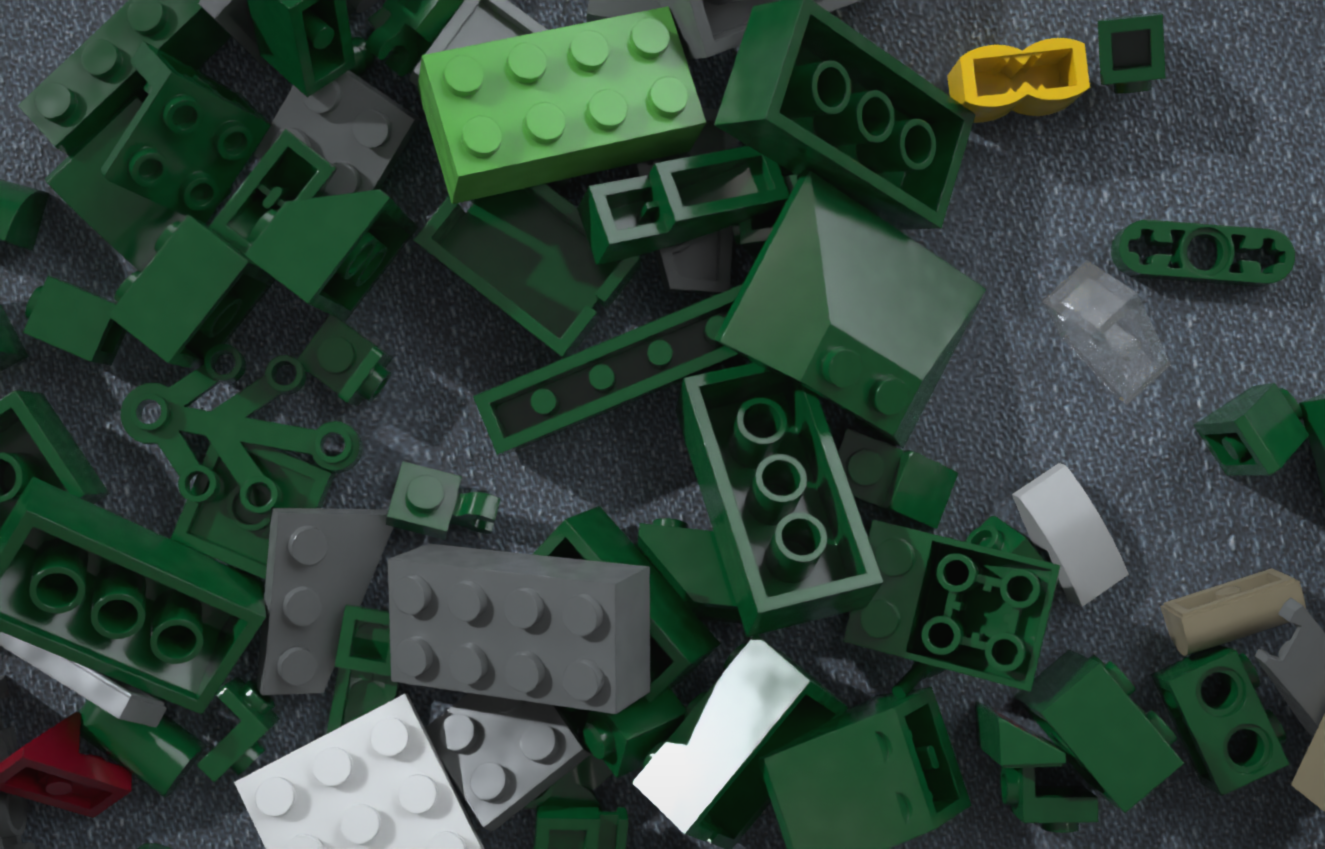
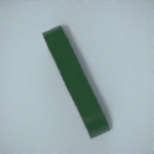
(1244, 272)

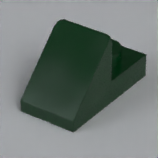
(896, 478)

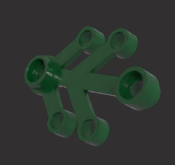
(230, 427)

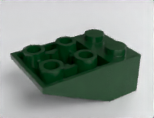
(956, 605)
(867, 776)

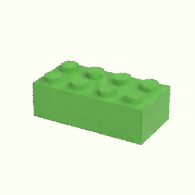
(559, 103)

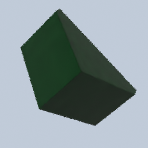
(284, 174)

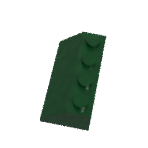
(123, 598)

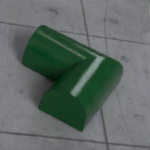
(151, 754)

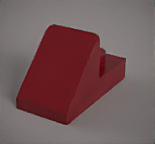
(60, 776)

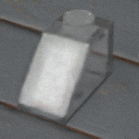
(1108, 330)

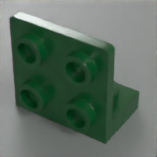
(184, 138)

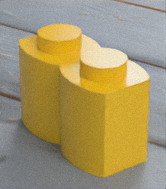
(1028, 81)

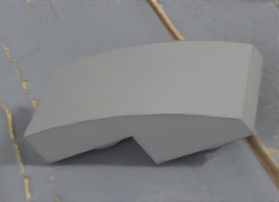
(1072, 532)

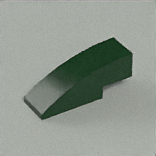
(679, 202)

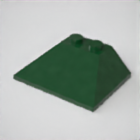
(851, 309)

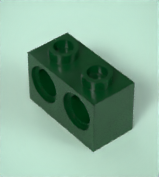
(1208, 726)

